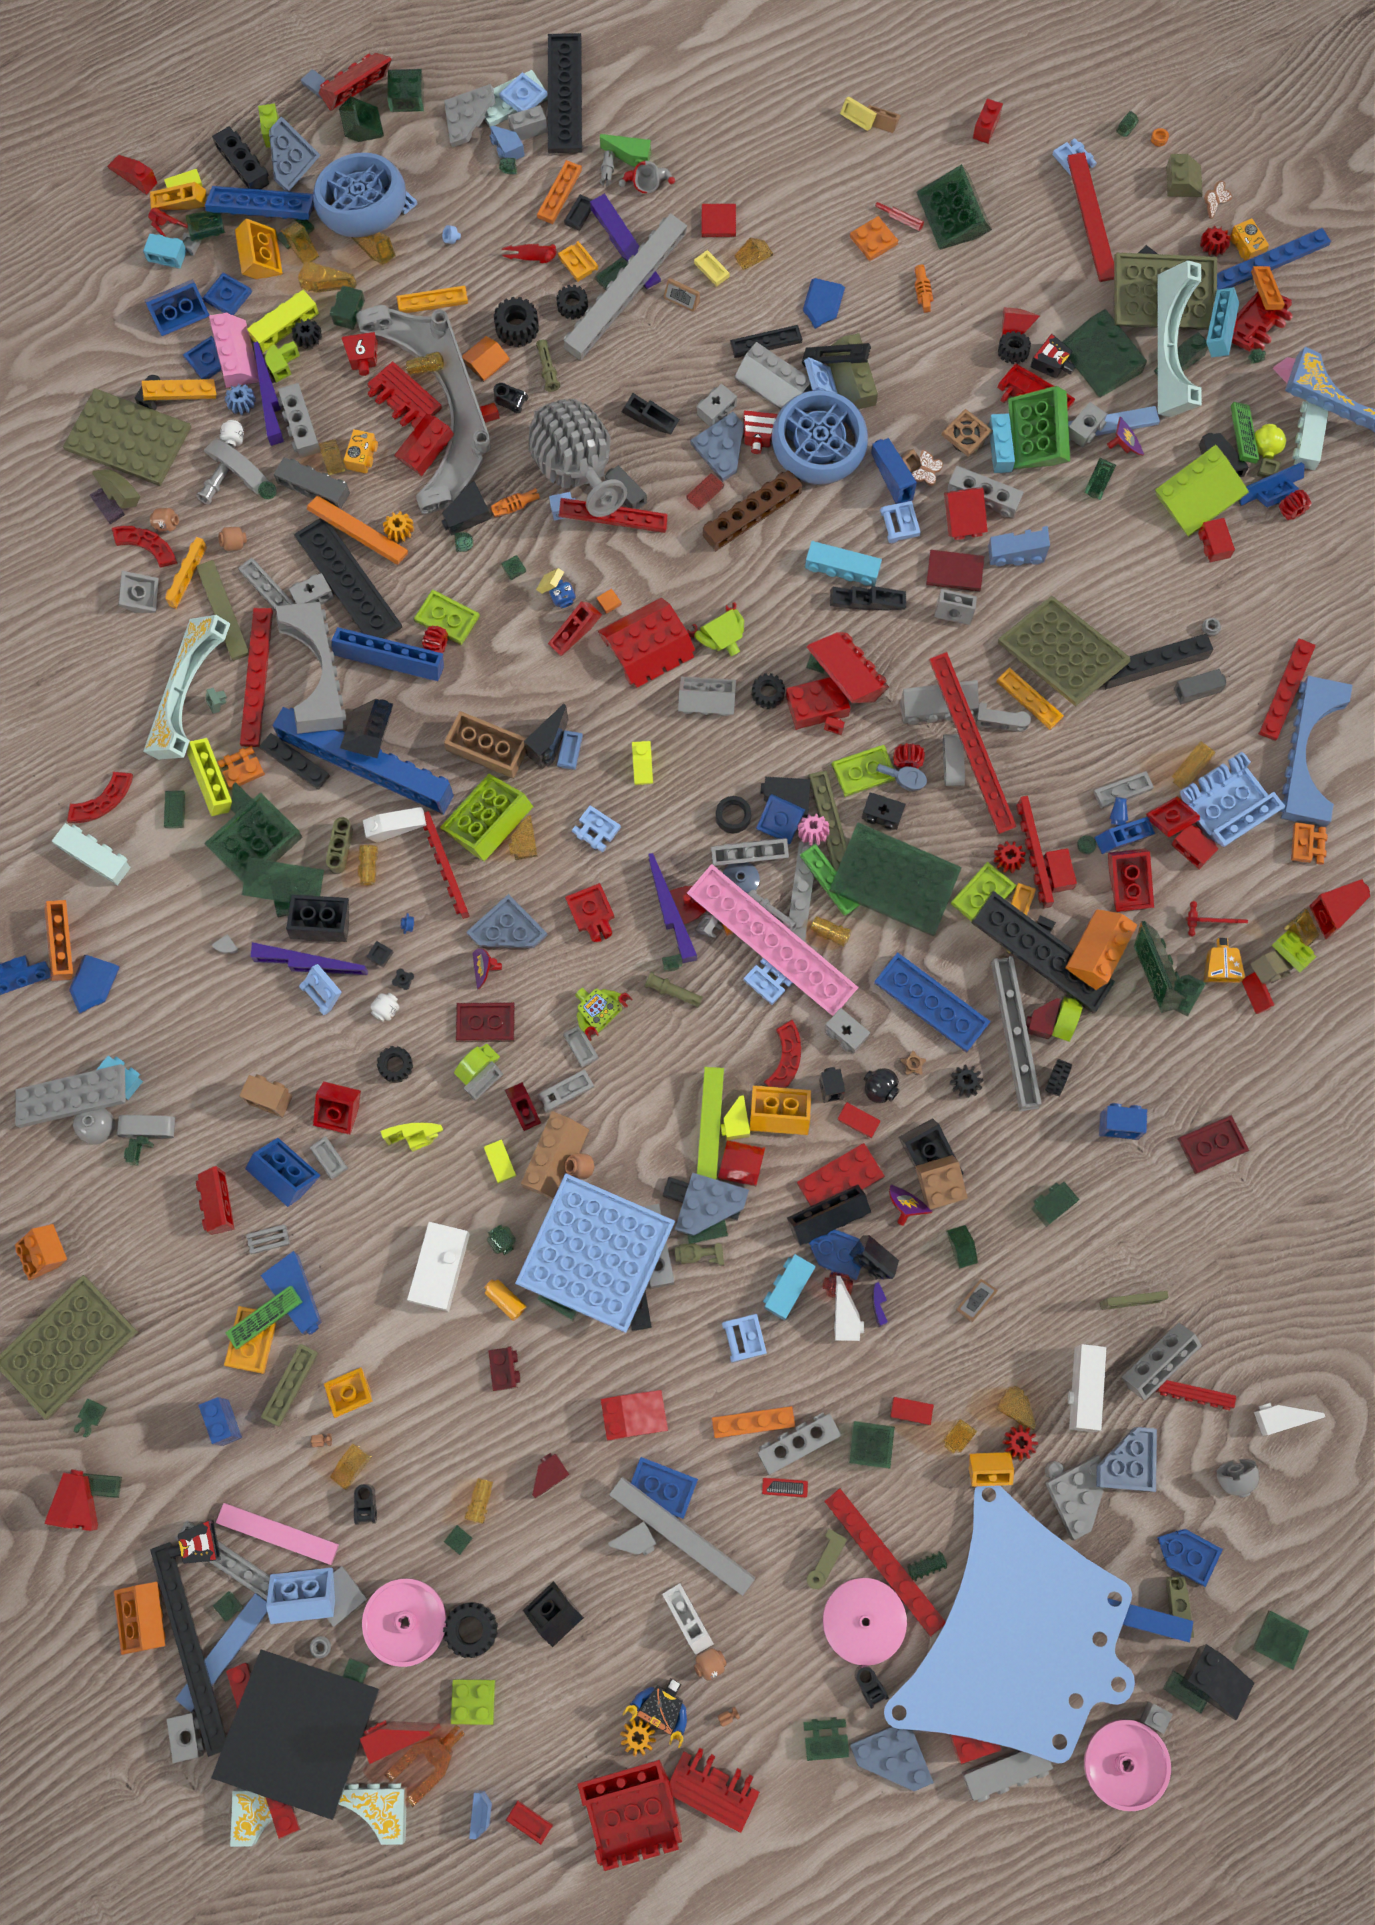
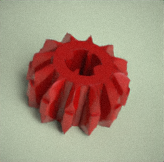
(1215, 241)
(1295, 504)
(435, 639)
(908, 756)
(1016, 859)
(1016, 1450)

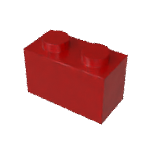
(987, 121)
(1216, 540)
(1195, 846)
(1060, 870)

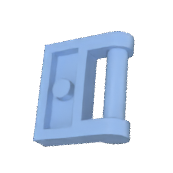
(906, 521)
(324, 986)
(751, 1338)

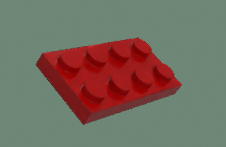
(848, 1170)

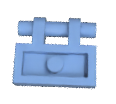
(1077, 147)
(600, 824)
(764, 984)

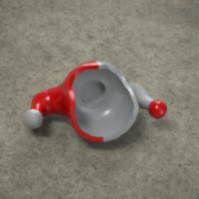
(646, 177)

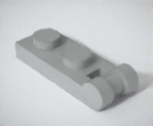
(566, 1090)

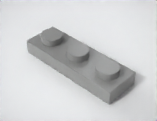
(1124, 788)

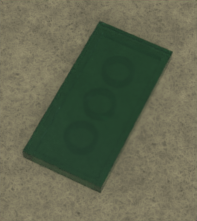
(280, 880)

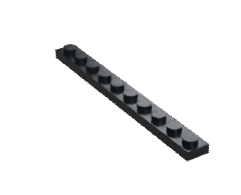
(189, 1649)

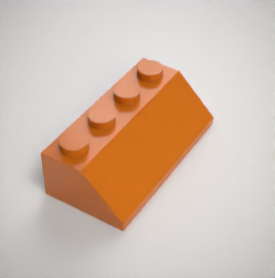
(1101, 947)

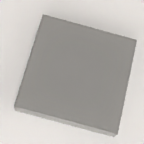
(347, 1596)

